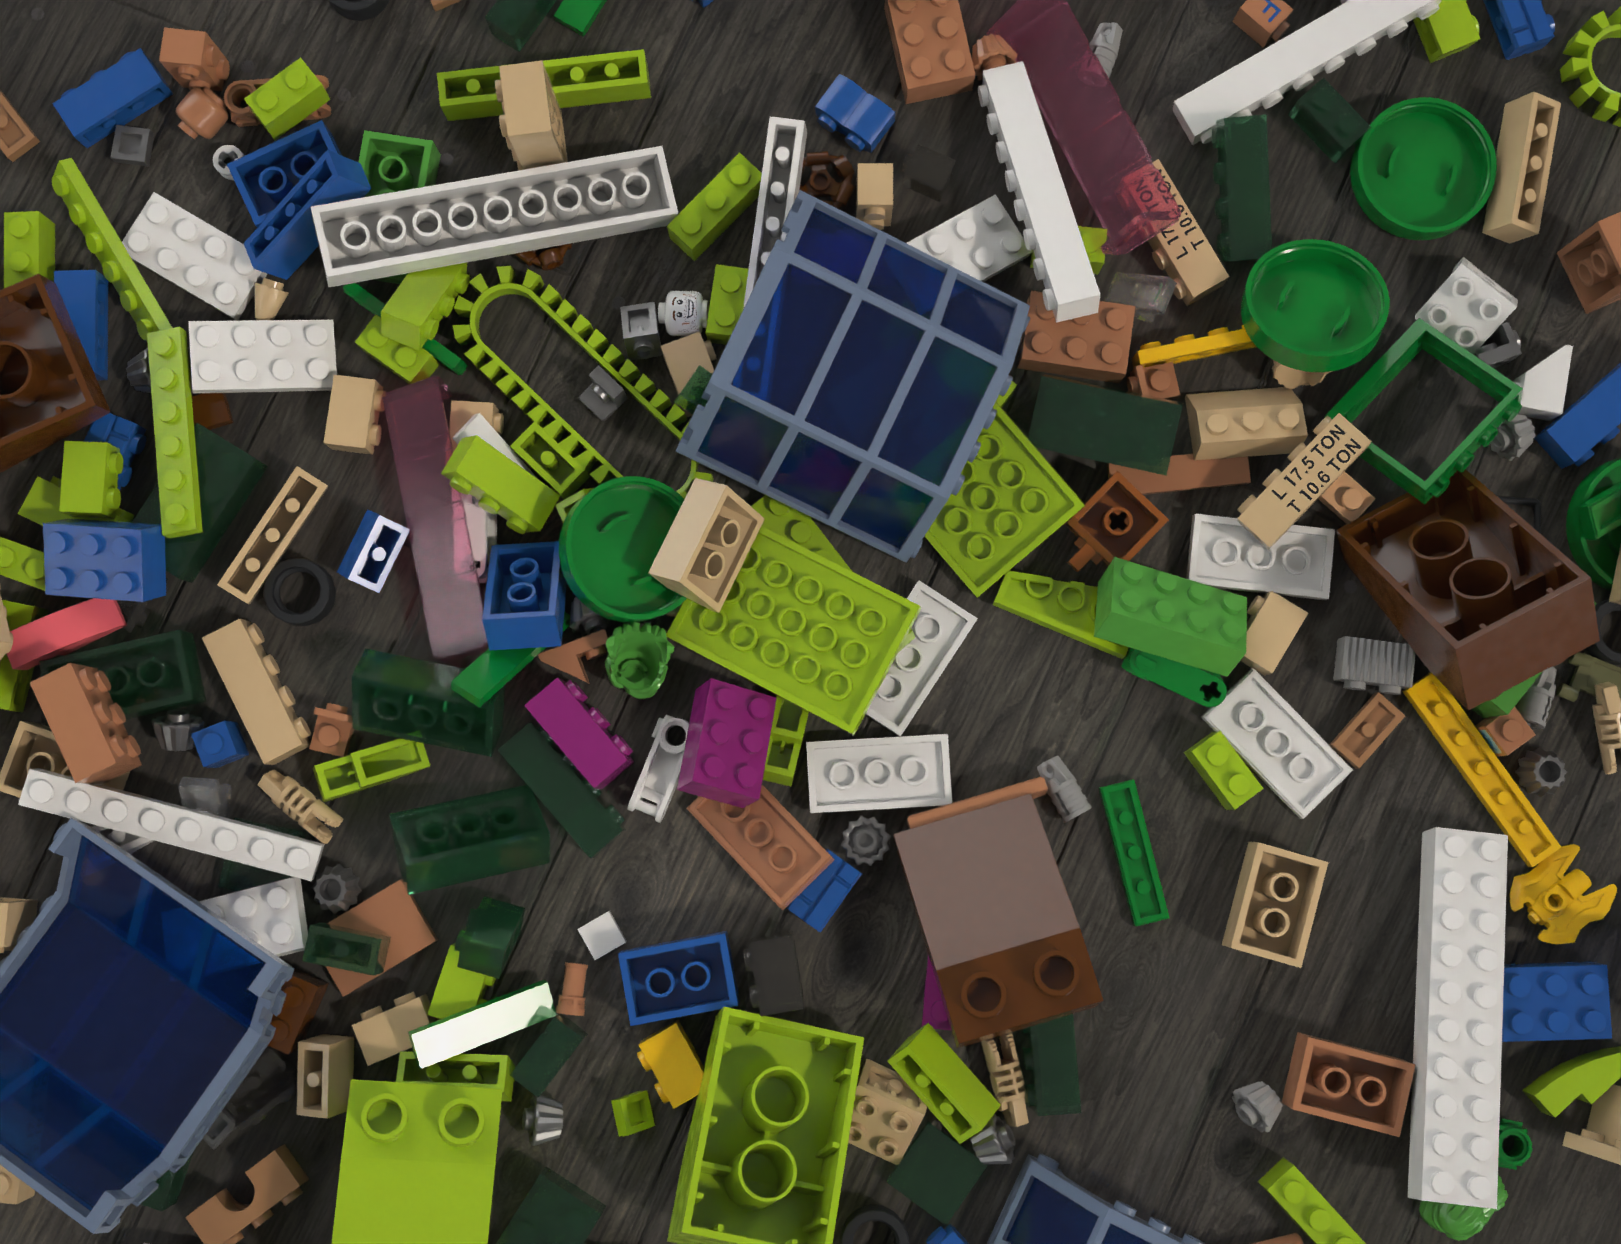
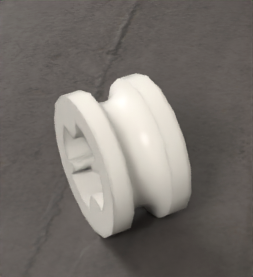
(220, 156)

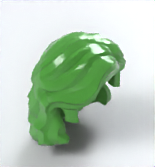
(638, 658)
(1460, 1221)

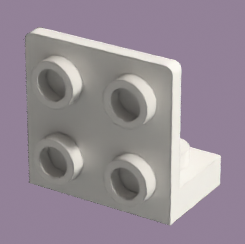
(1468, 306)

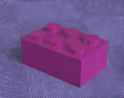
(580, 732)
(727, 743)

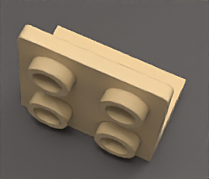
(884, 1113)
(1603, 1129)

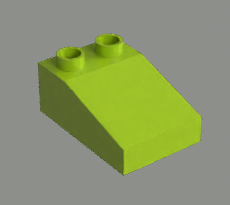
(767, 1134)
(417, 1164)

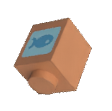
(1505, 732)

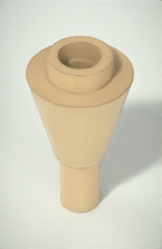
(268, 299)

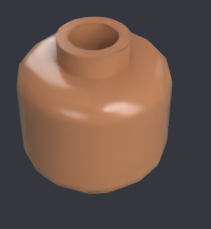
(202, 113)

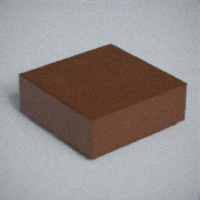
(211, 410)

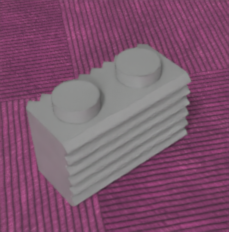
(1374, 663)

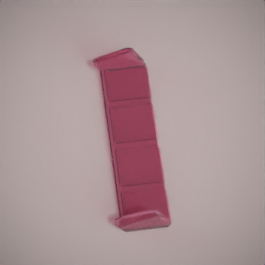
(1089, 123)
(435, 519)

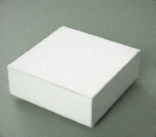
(602, 935)

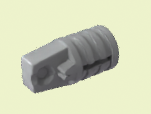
(1106, 45)
(1537, 699)
(1063, 789)

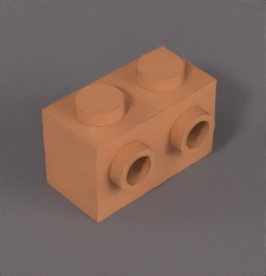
(193, 59)

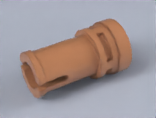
(572, 999)

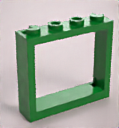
(1486, 378)

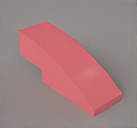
(64, 632)

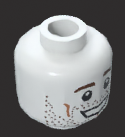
(683, 313)

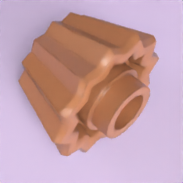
(990, 53)

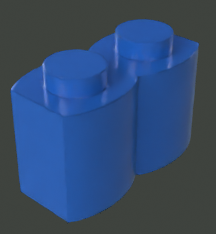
(854, 114)

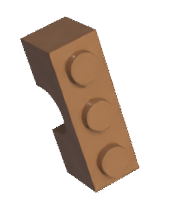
(274, 1180)

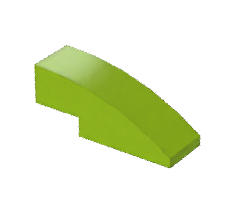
(785, 742)
(369, 768)
(1580, 1078)

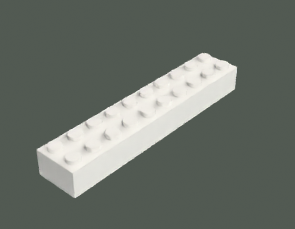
(493, 216)
(1458, 1018)

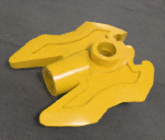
(1558, 899)

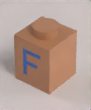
(1263, 19)

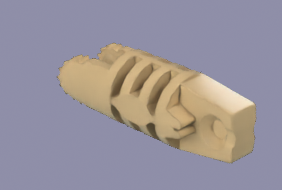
(1608, 723)
(300, 805)
(1007, 1079)

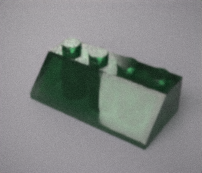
(469, 839)

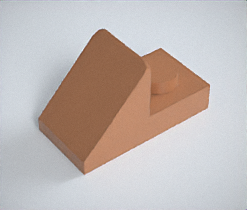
(568, 656)

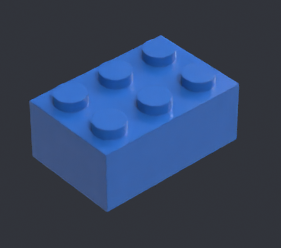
(275, 169)
(104, 560)
(524, 596)
(678, 978)
(1556, 1002)

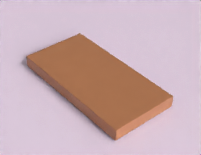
(765, 844)

